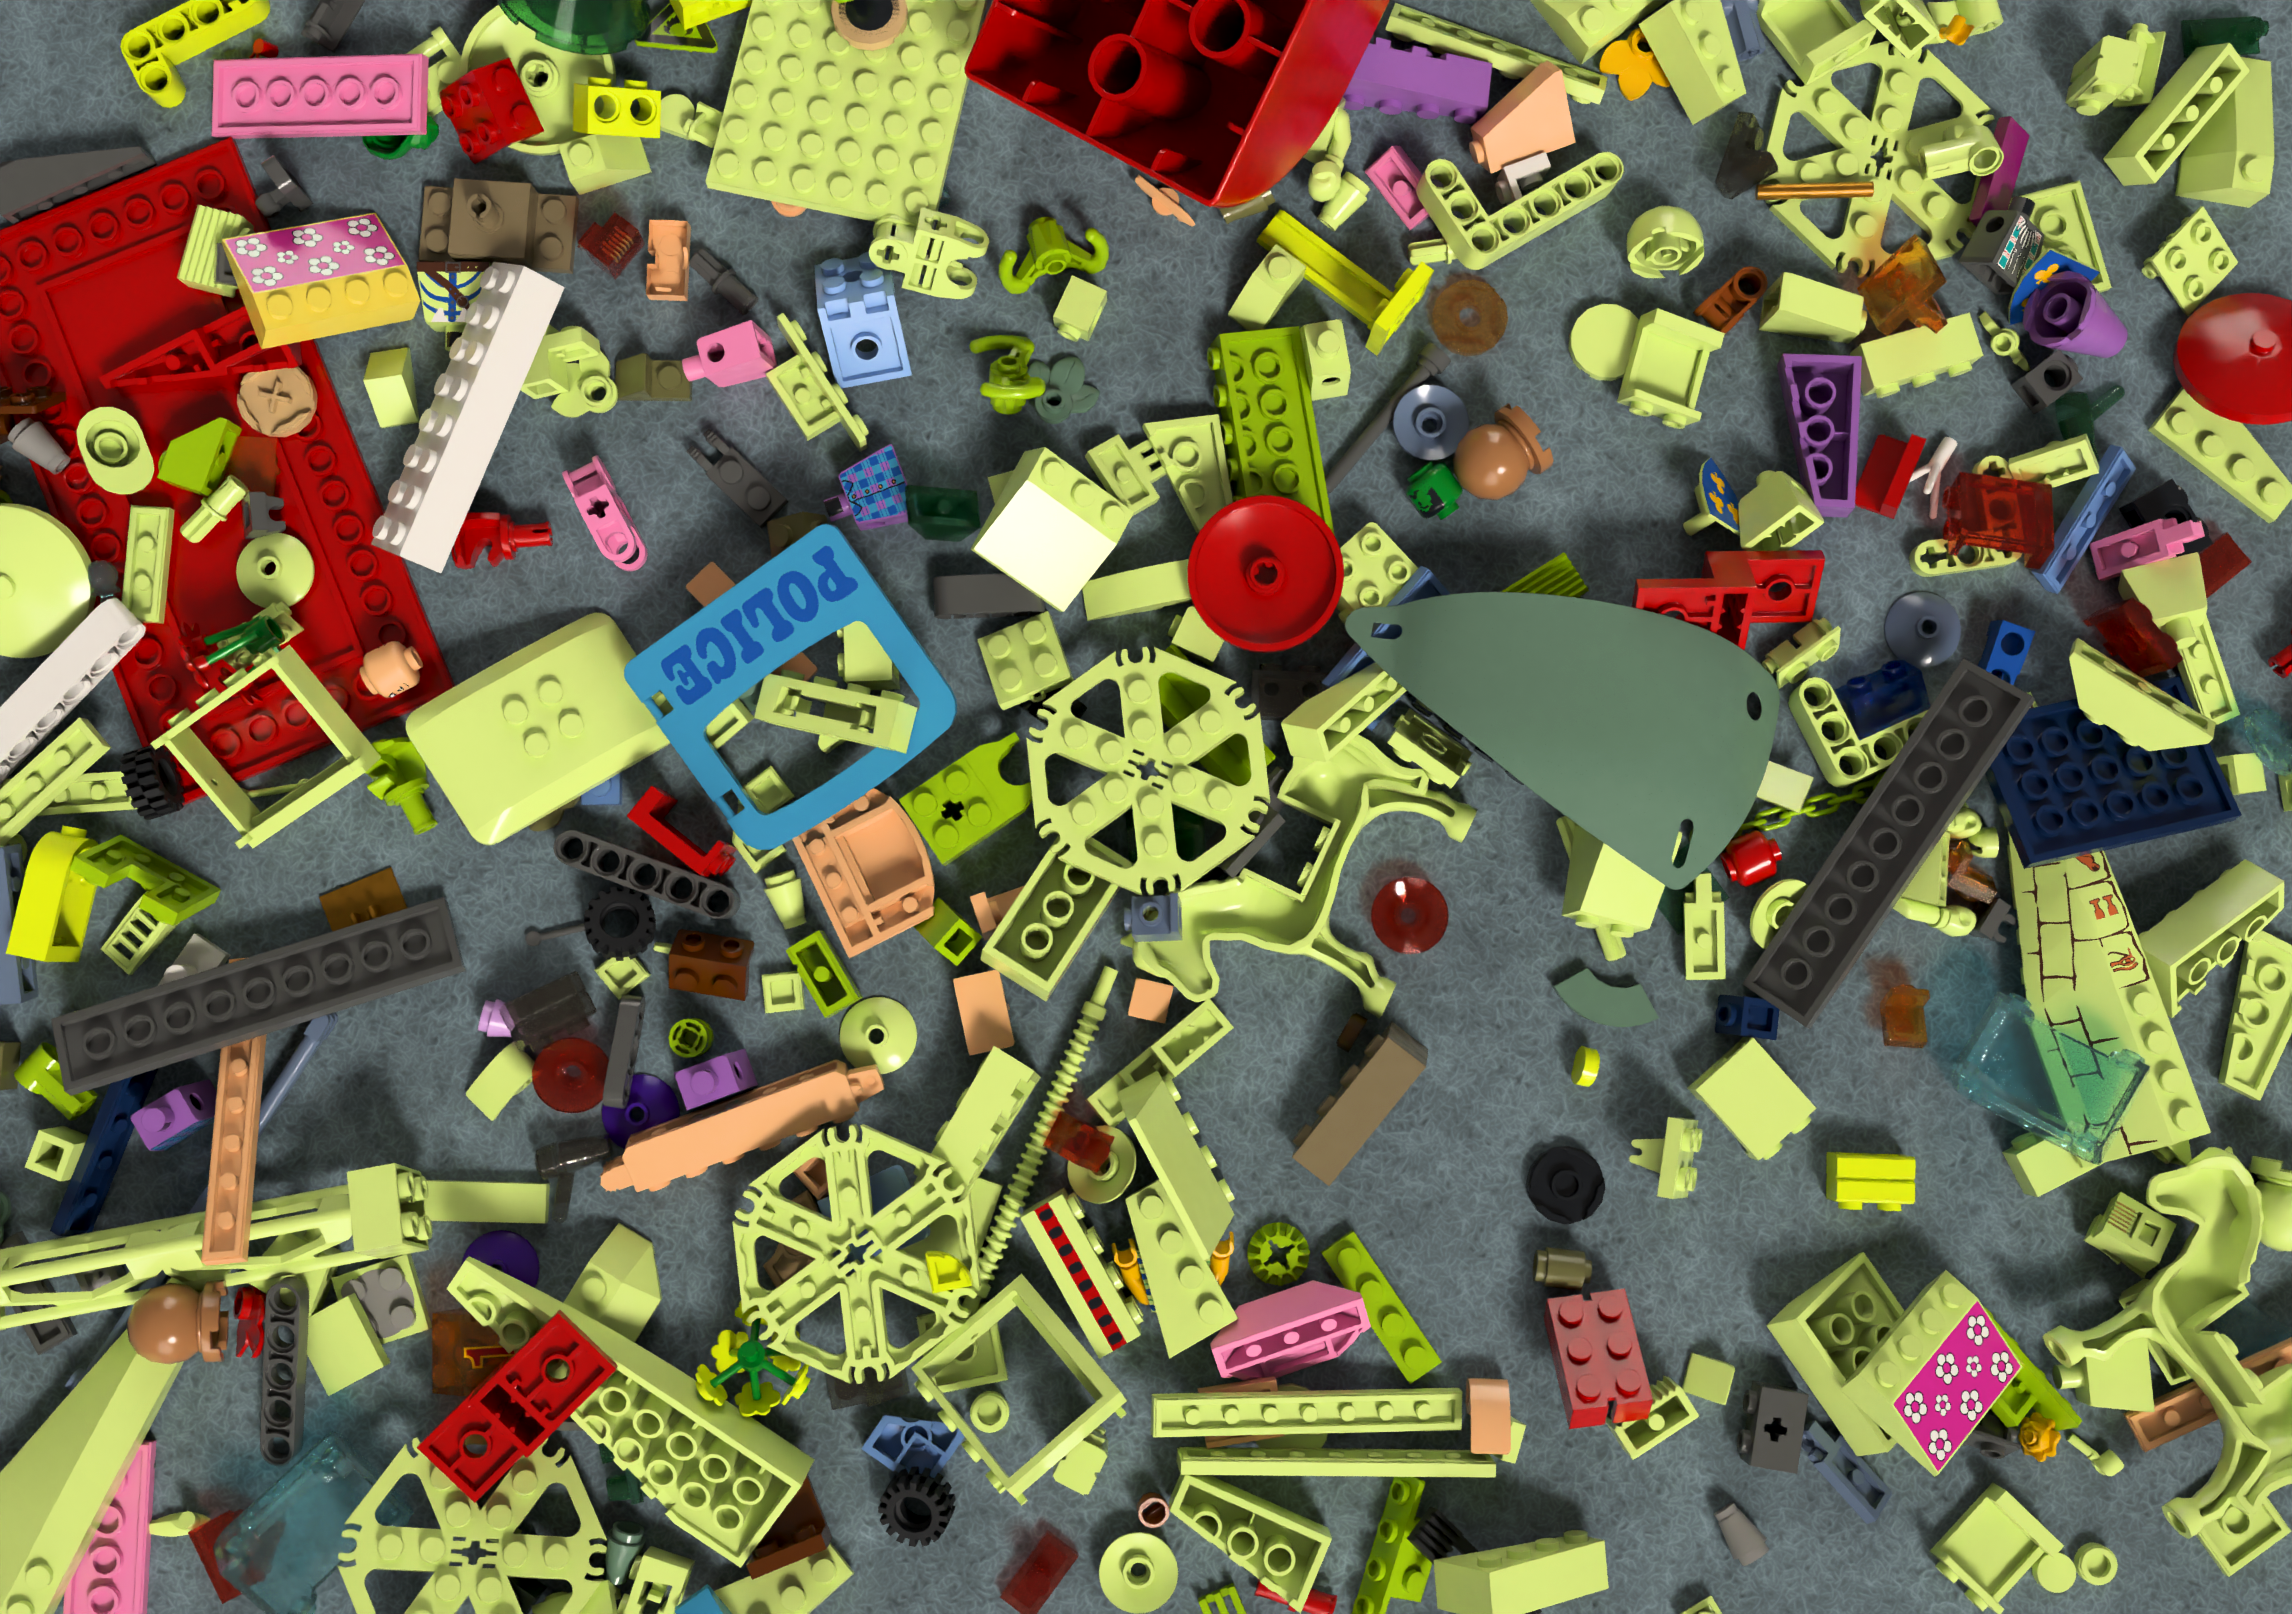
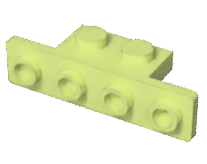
(807, 392)

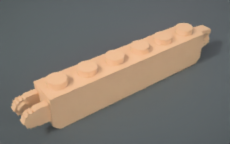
(741, 1125)

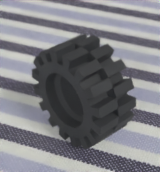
(152, 782)
(908, 1523)

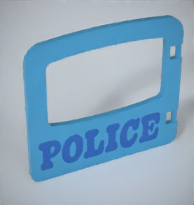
(751, 633)

